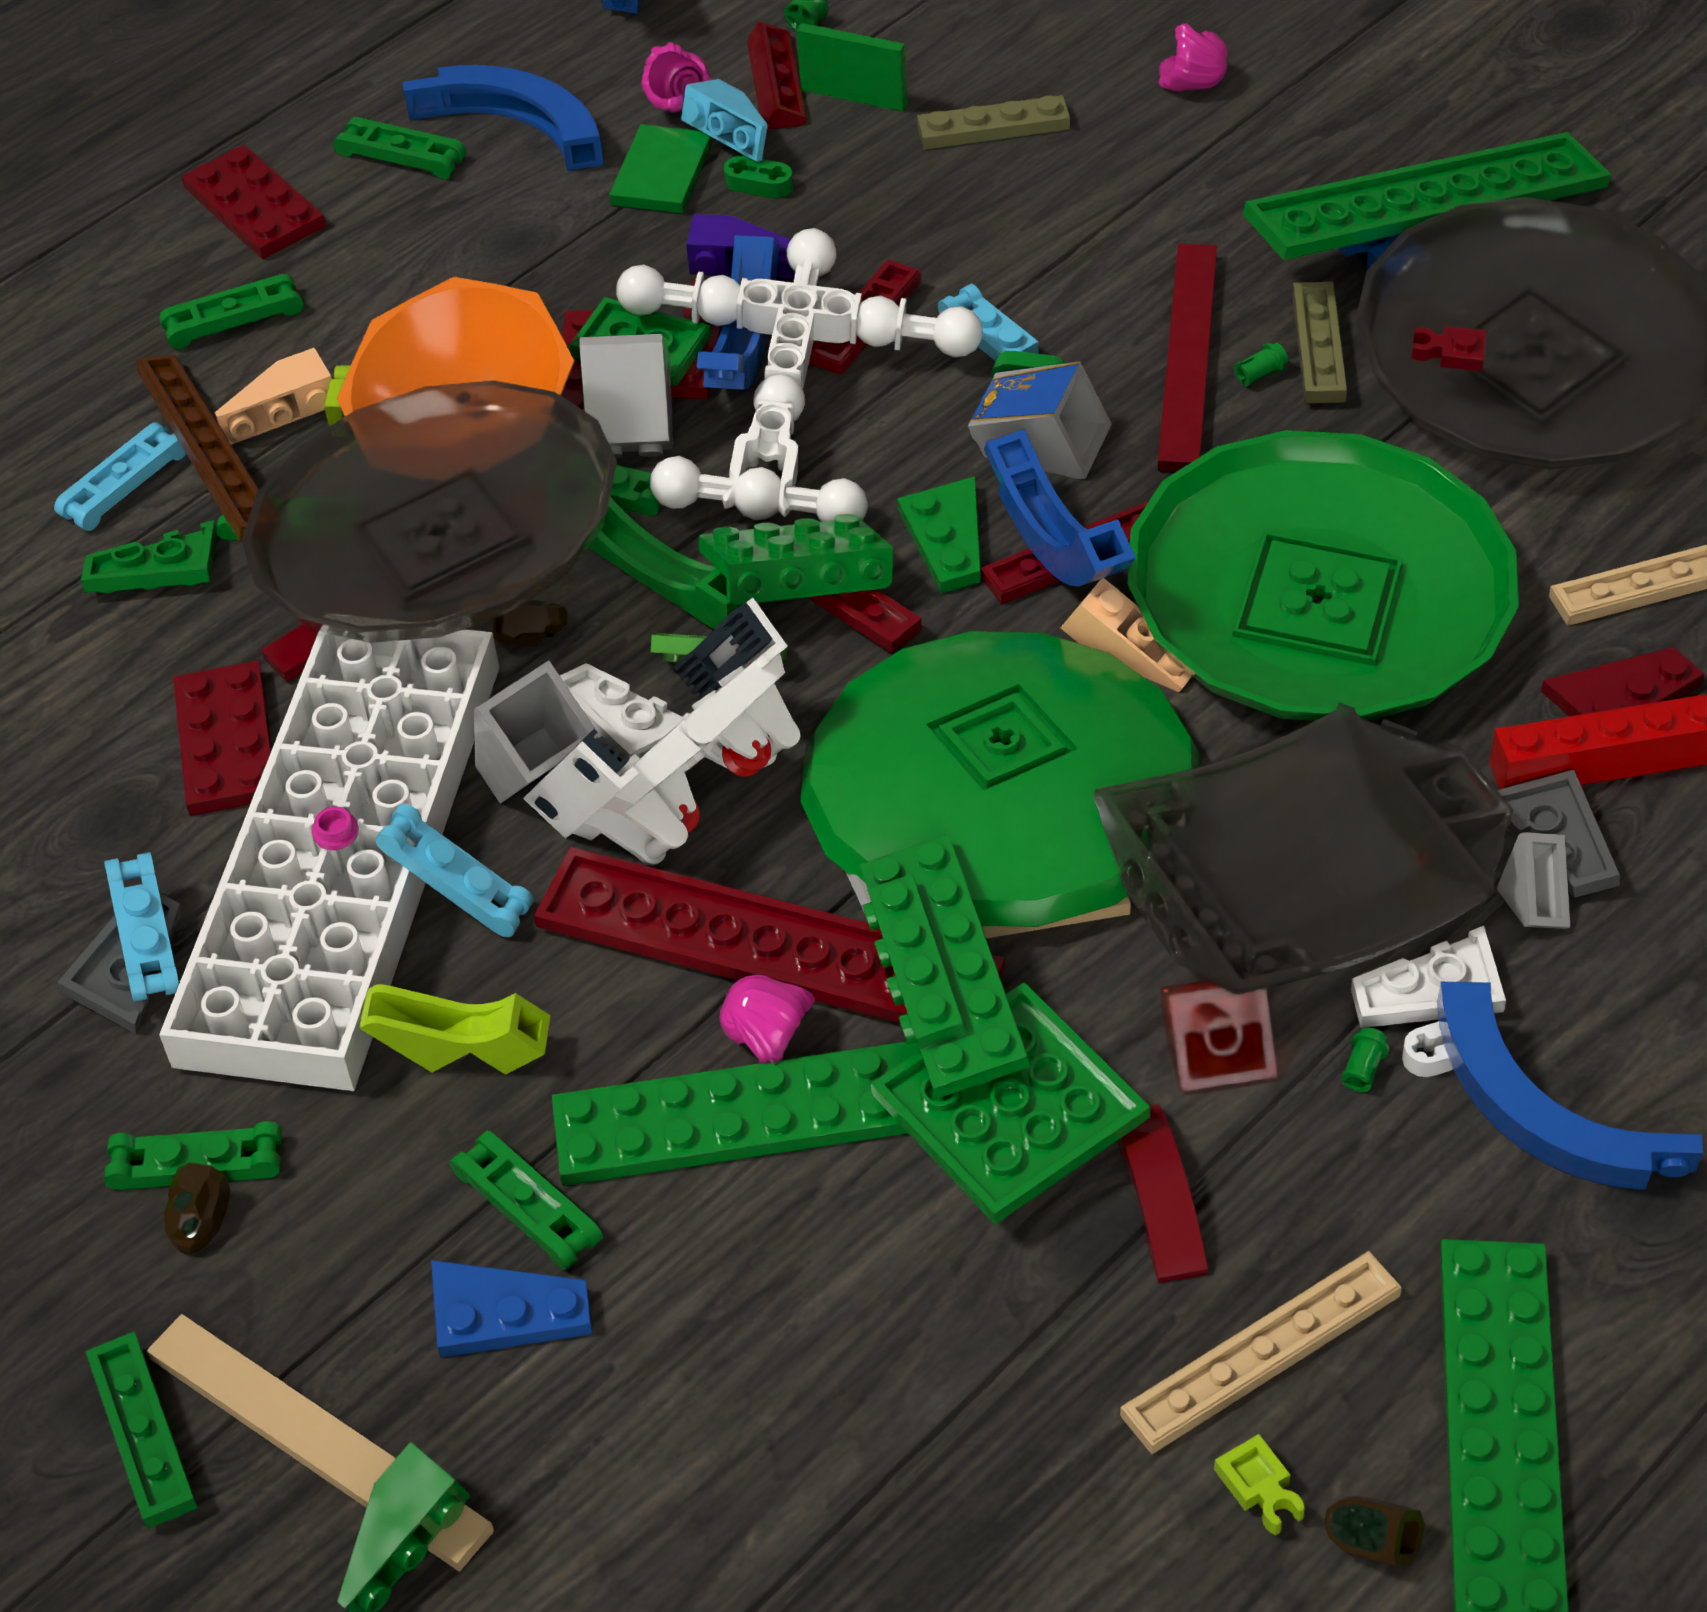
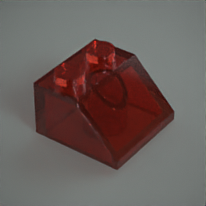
(1217, 1035)

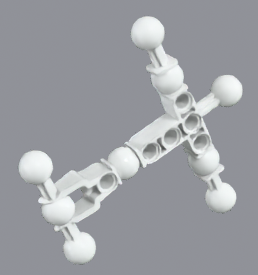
(795, 318)

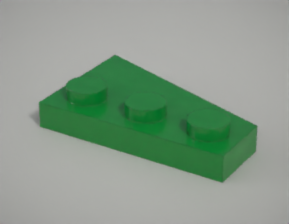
(945, 532)
(166, 563)

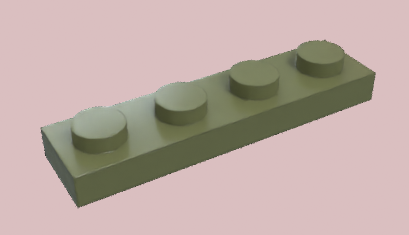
(993, 122)
(1319, 342)

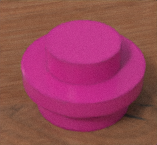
(334, 828)

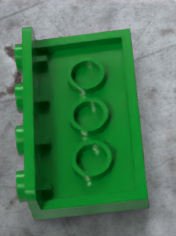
(799, 559)

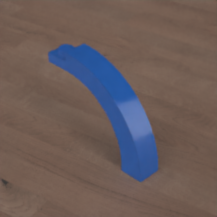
(510, 95)
(740, 351)
(1046, 525)
(1536, 1120)

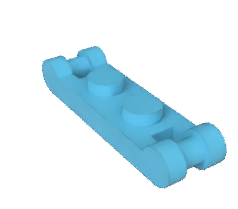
(118, 476)
(453, 872)
(142, 927)

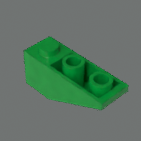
(400, 1521)

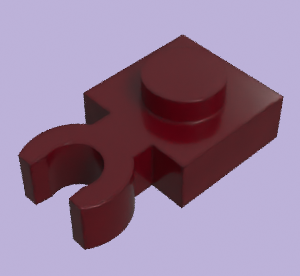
(1455, 347)

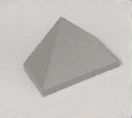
(1537, 881)

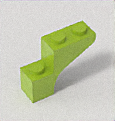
(443, 1030)

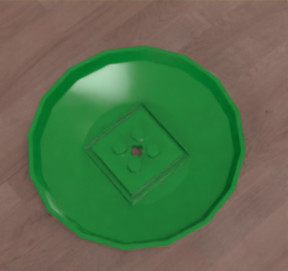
(1389, 539)
(917, 759)

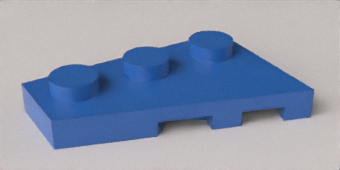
(504, 1308)

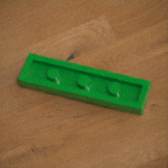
(141, 1430)

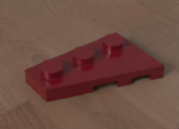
(1625, 683)

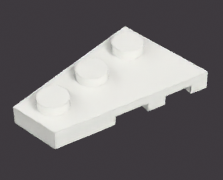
(618, 714)
(1410, 989)

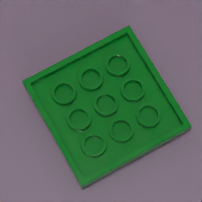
(1021, 1129)

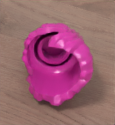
(1198, 62)
(668, 73)
(764, 1015)

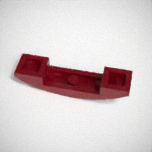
(1164, 1199)

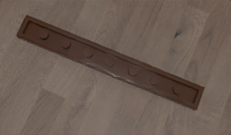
(201, 438)

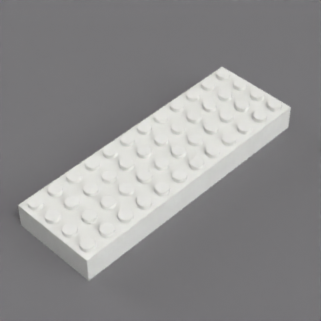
(310, 928)

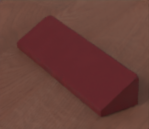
(775, 77)

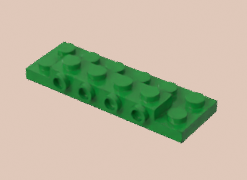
(941, 967)

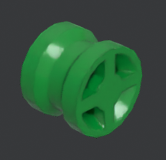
(805, 12)

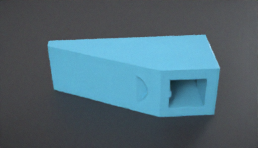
(726, 116)

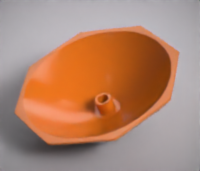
(454, 337)

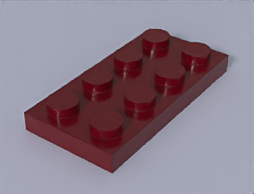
(253, 201)
(222, 735)

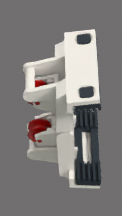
(647, 799)

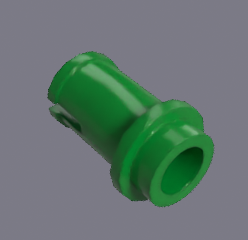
(1268, 360)
(1368, 1049)

